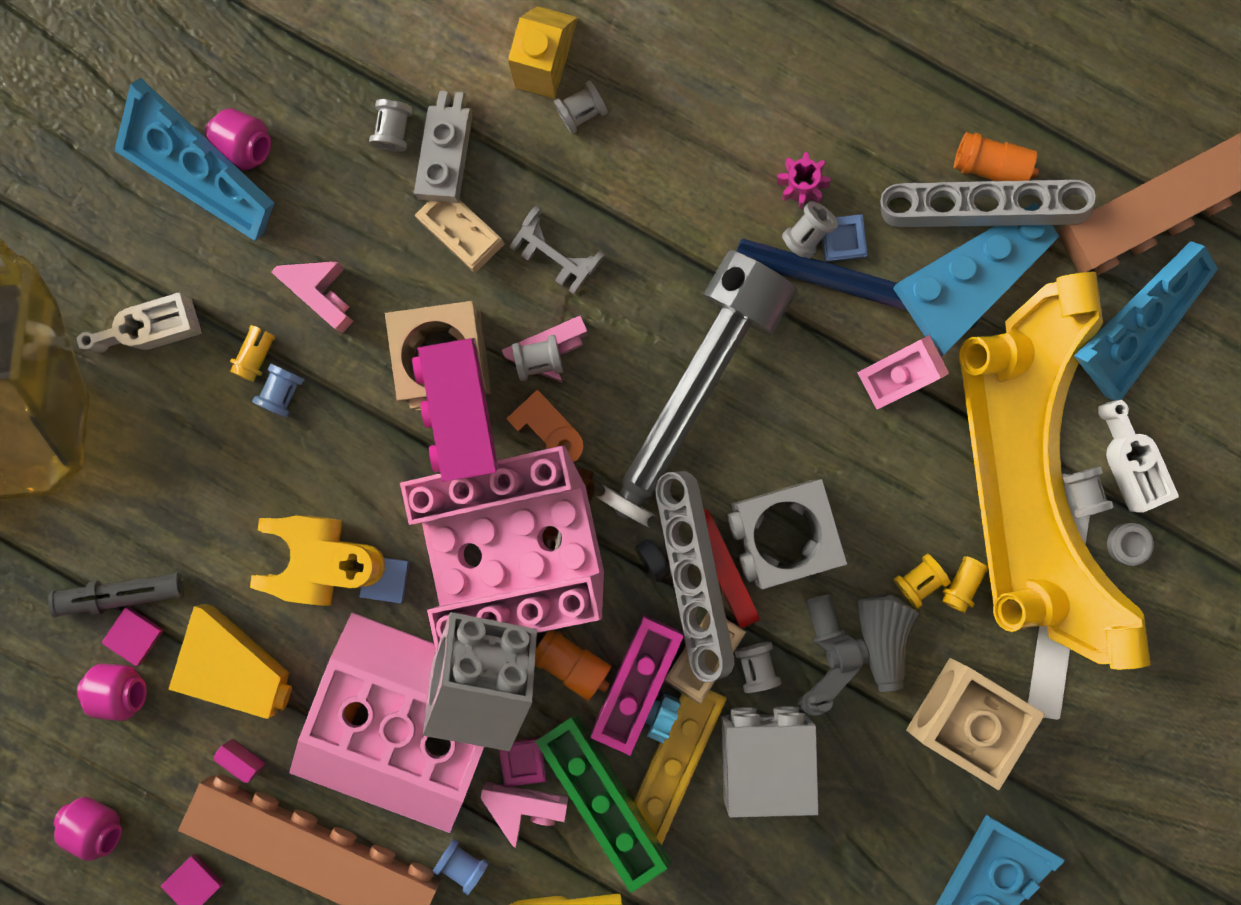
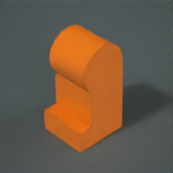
(547, 424)

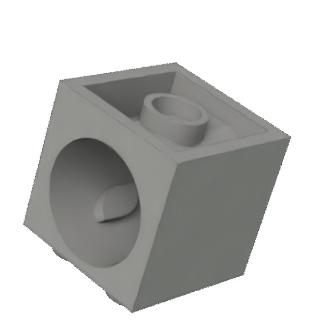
(819, 553)
(480, 682)
(769, 763)

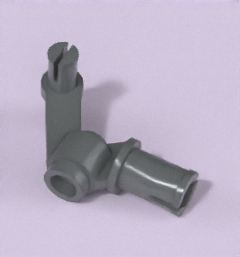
(842, 654)

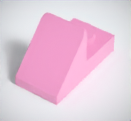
(310, 283)
(568, 339)
(903, 372)
(512, 802)

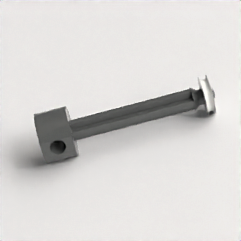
(747, 297)

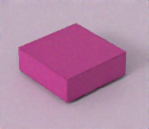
(132, 636)
(239, 761)
(523, 763)
(192, 882)

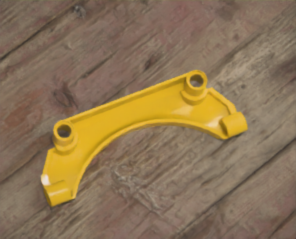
(1032, 544)

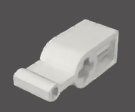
(164, 322)
(1145, 479)

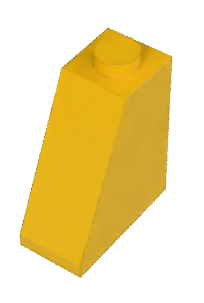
(541, 50)
(228, 667)

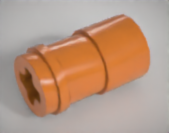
(995, 159)
(572, 665)

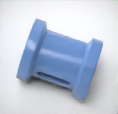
(278, 390)
(460, 867)

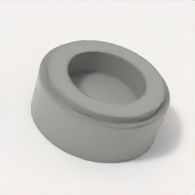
(1130, 544)

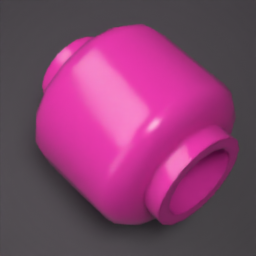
(239, 138)
(111, 692)
(87, 829)

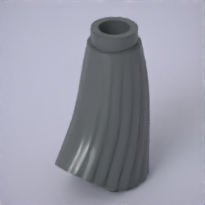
(885, 631)

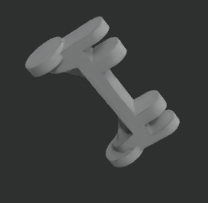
(578, 266)

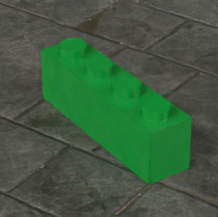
(604, 803)

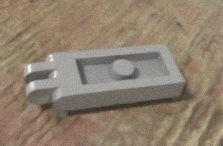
(444, 149)

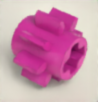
(803, 169)

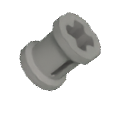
(580, 107)
(390, 125)
(815, 217)
(537, 358)
(1088, 492)
(757, 667)

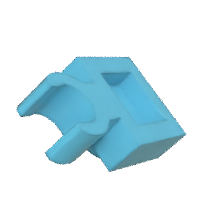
(662, 717)

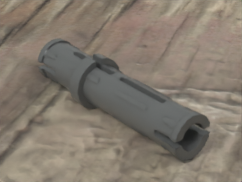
(68, 601)

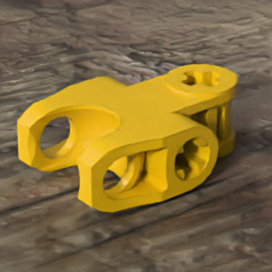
(317, 561)

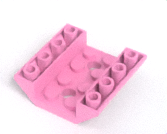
(506, 518)
(388, 754)

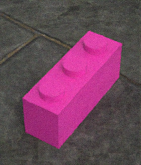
(456, 409)
(636, 684)

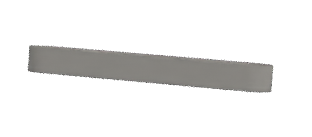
(1005, 192)
(688, 596)

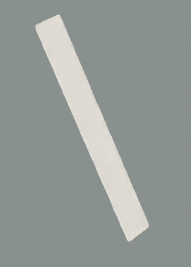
(1050, 656)

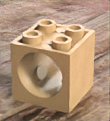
(409, 330)
(975, 723)

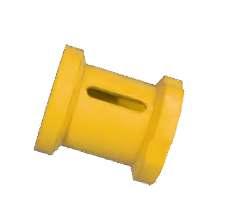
(922, 581)

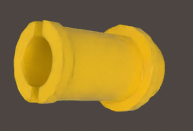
(251, 356)
(965, 584)

